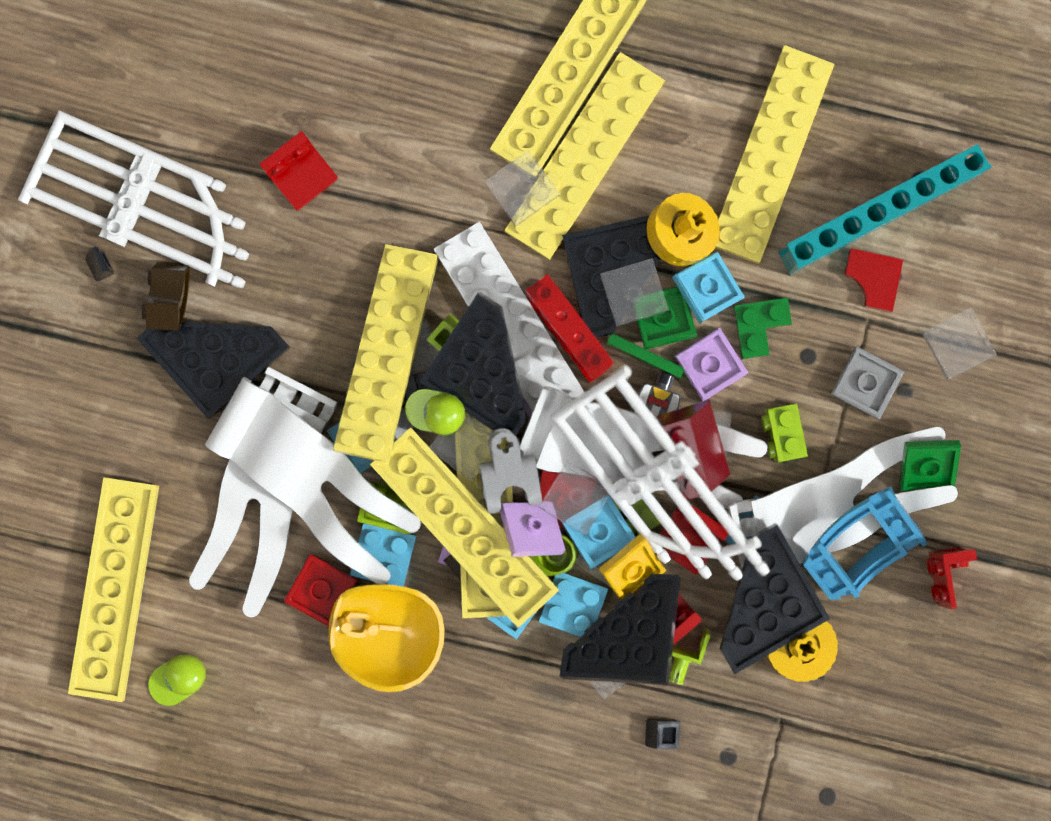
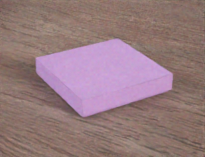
(711, 364)

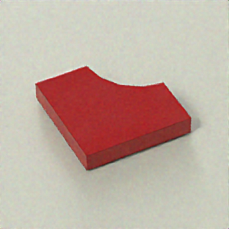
(877, 277)

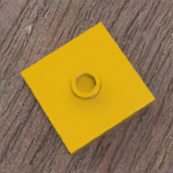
(631, 567)

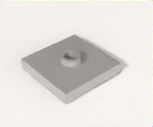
(867, 383)

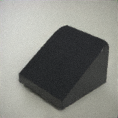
(99, 264)
(662, 734)

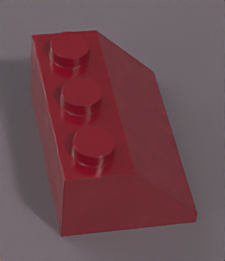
(698, 431)

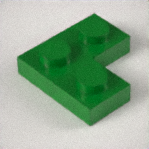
(754, 320)

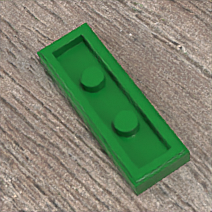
(645, 356)

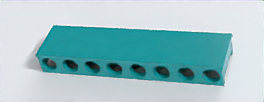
(884, 209)

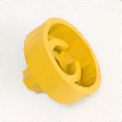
(697, 224)
(807, 664)

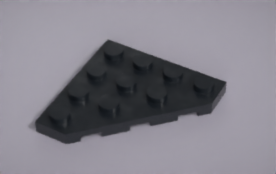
(598, 252)
(213, 358)
(481, 367)
(770, 607)
(631, 640)

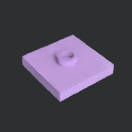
(531, 530)

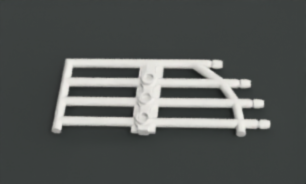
(131, 198)
(651, 476)

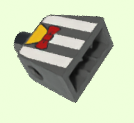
(659, 397)

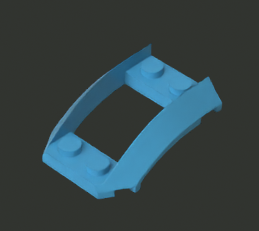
(896, 522)

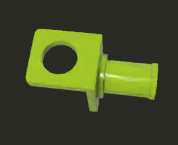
(683, 657)

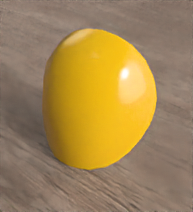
(386, 636)

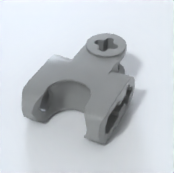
(506, 470)

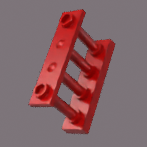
(568, 328)

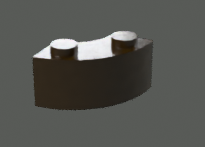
(167, 296)

